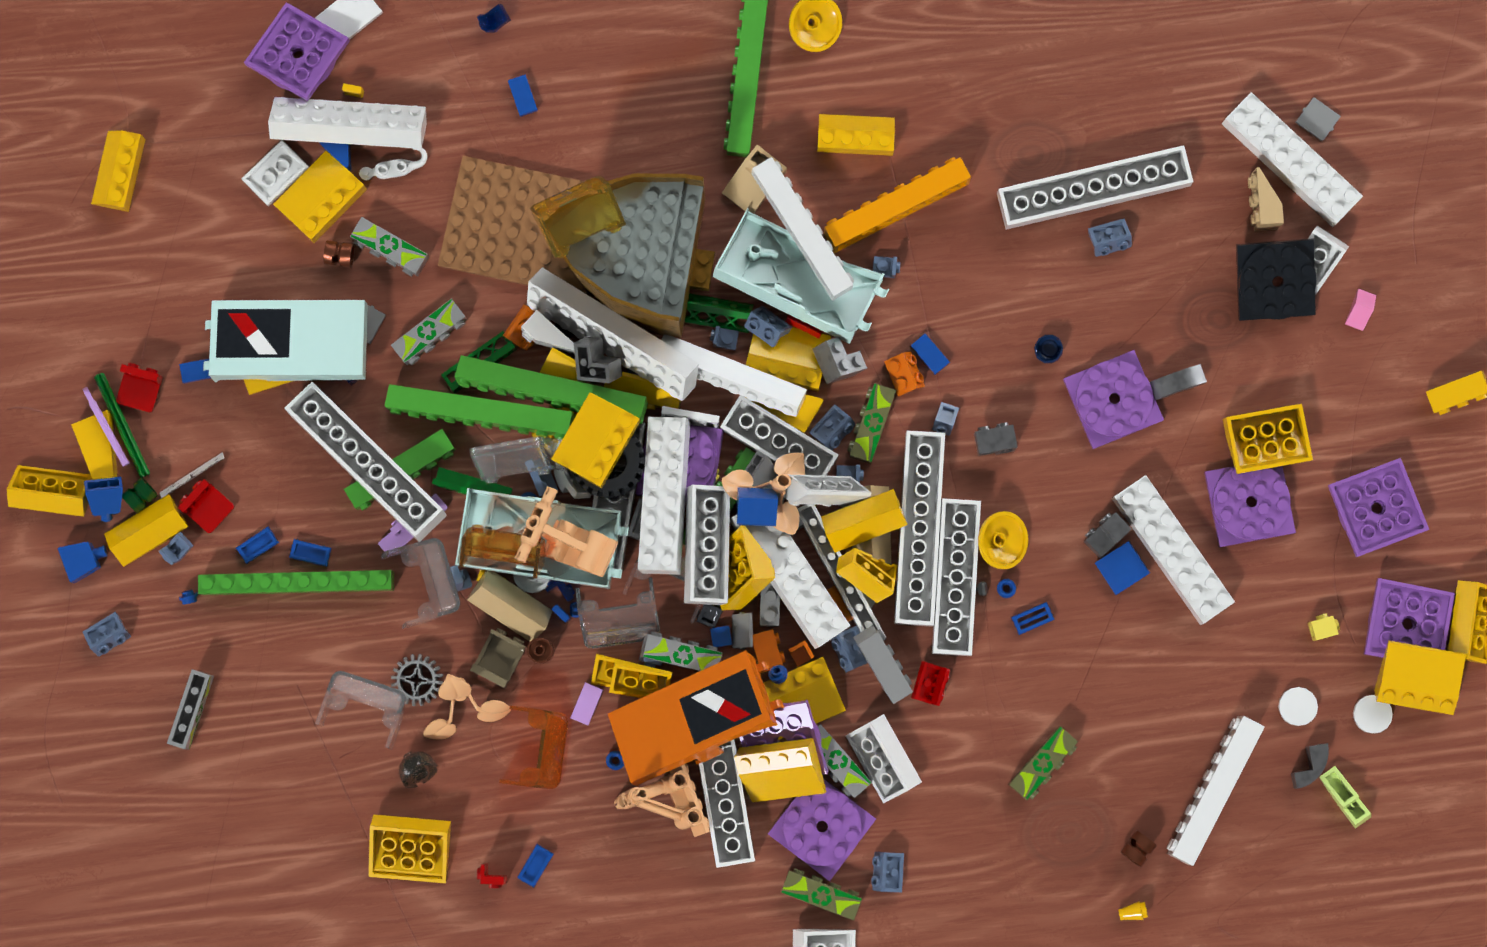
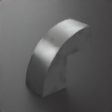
(1178, 381)
(1317, 760)

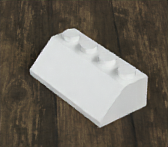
(825, 490)
(883, 758)

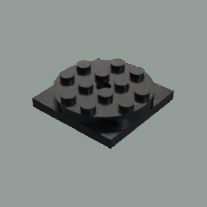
(1263, 262)

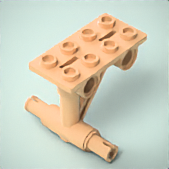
(565, 541)
(682, 791)

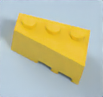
(1458, 393)
(868, 574)

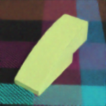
(1345, 797)

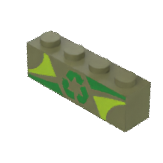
(872, 423)
(1042, 763)
(821, 895)

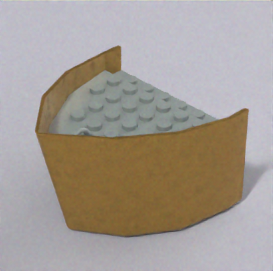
(654, 258)

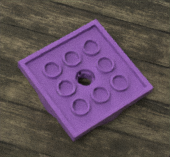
(294, 32)
(1109, 421)
(702, 458)
(1391, 489)
(1237, 521)
(1396, 601)
(794, 723)
(826, 849)

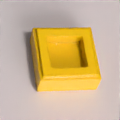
(353, 90)

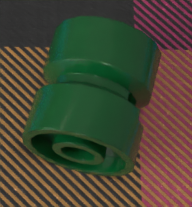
(139, 495)

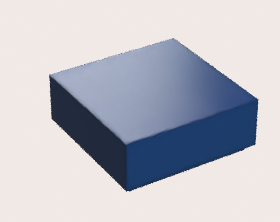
(561, 613)
(721, 636)

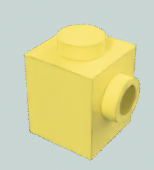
(1323, 627)

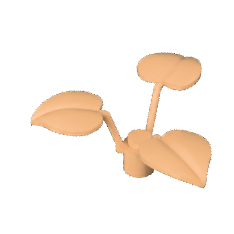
(787, 514)
(457, 689)

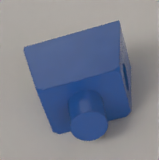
(104, 497)
(81, 560)

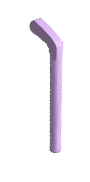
(106, 428)

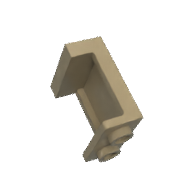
(499, 657)

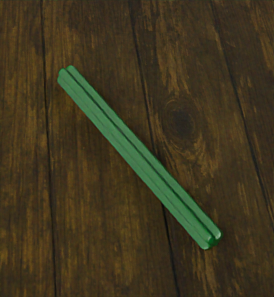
(122, 425)

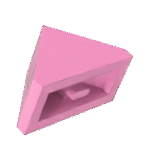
(1361, 309)

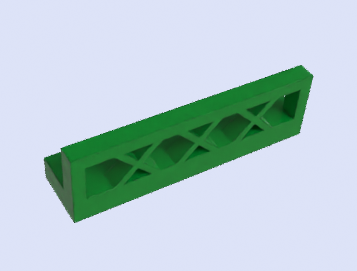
(714, 307)
(495, 357)
(460, 483)

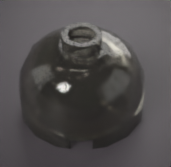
(415, 768)

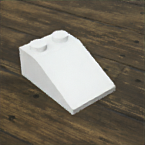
(1327, 254)
(544, 333)
(824, 938)

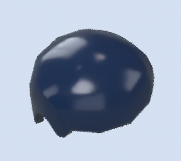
(1048, 349)

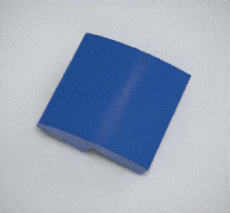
(1122, 567)

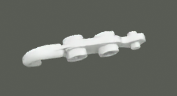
(393, 168)

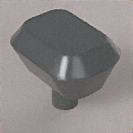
(982, 588)

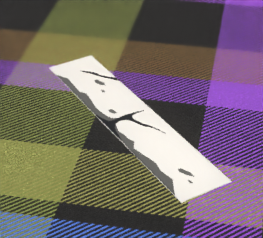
(191, 475)

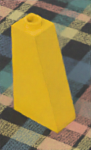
(805, 416)
(96, 447)

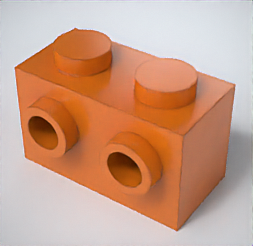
(767, 649)

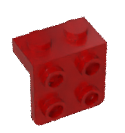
(139, 387)
(206, 505)

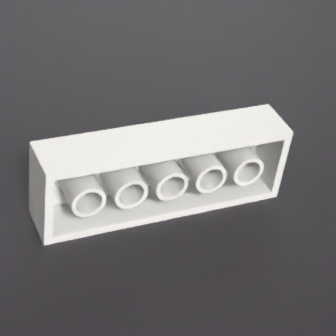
(775, 437)
(707, 545)

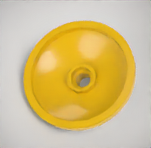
(824, 28)
(1010, 543)

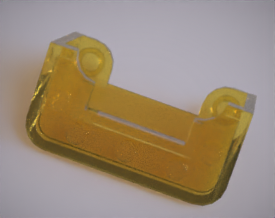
(577, 214)

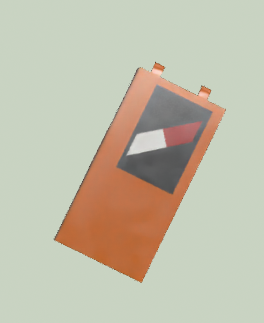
(693, 717)

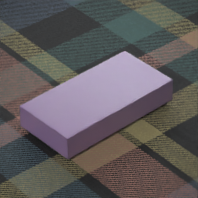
(586, 704)

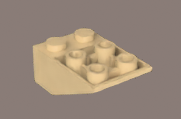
(743, 187)
(1265, 203)

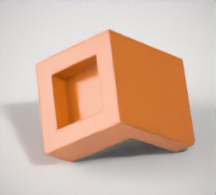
(801, 653)

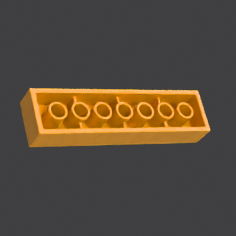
(897, 204)

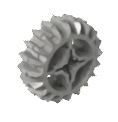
(417, 671)

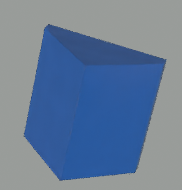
(756, 506)

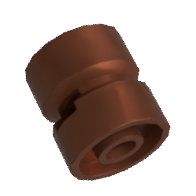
(338, 253)
(540, 650)
(1138, 848)

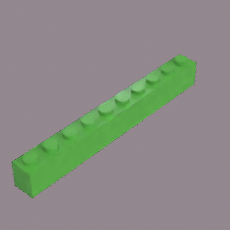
(747, 77)
(541, 387)
(478, 411)
(296, 582)

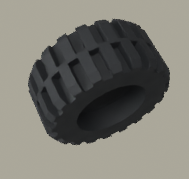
(626, 480)

